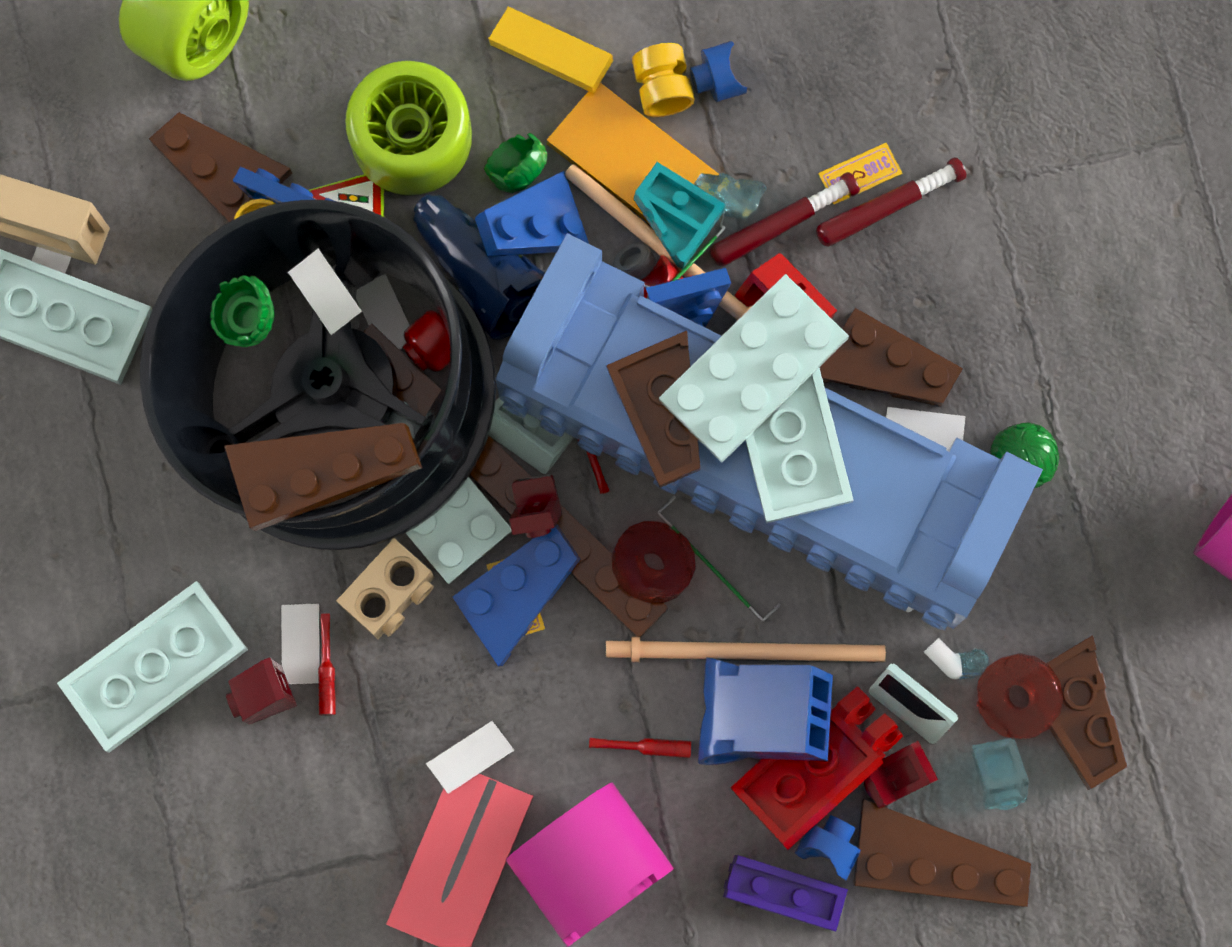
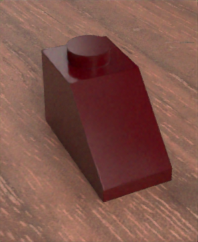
(260, 692)

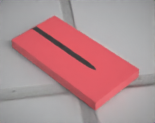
(460, 862)

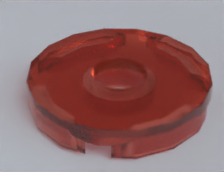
(640, 579)
(1043, 691)

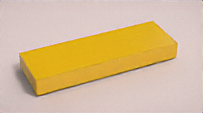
(551, 49)

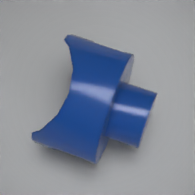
(715, 73)
(831, 843)

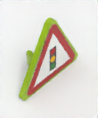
(354, 191)

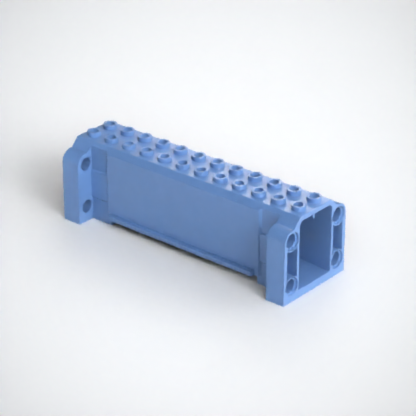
(920, 518)

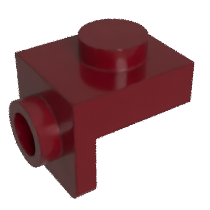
(536, 506)
(900, 775)

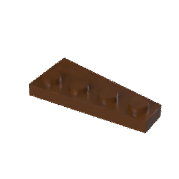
(309, 471)
(927, 860)

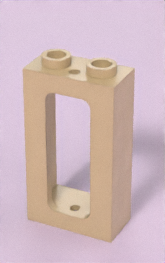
(51, 220)

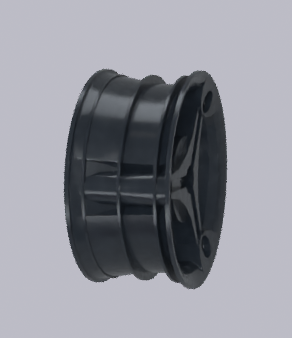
(184, 353)

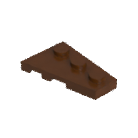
(212, 161)
(889, 363)
(639, 383)
(1085, 723)

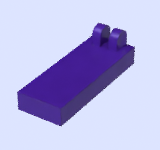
(784, 893)

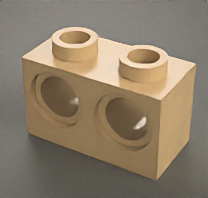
(377, 582)

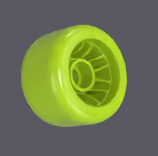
(182, 35)
(405, 99)

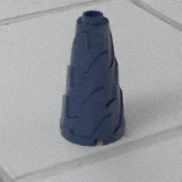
(492, 285)

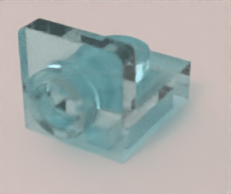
(739, 196)
(1001, 774)

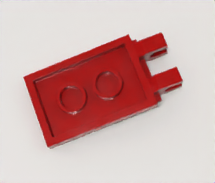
(797, 794)

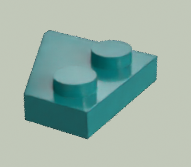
(677, 212)

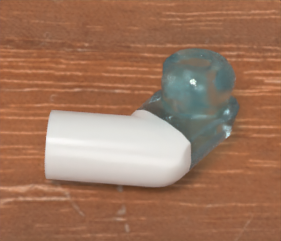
(958, 665)

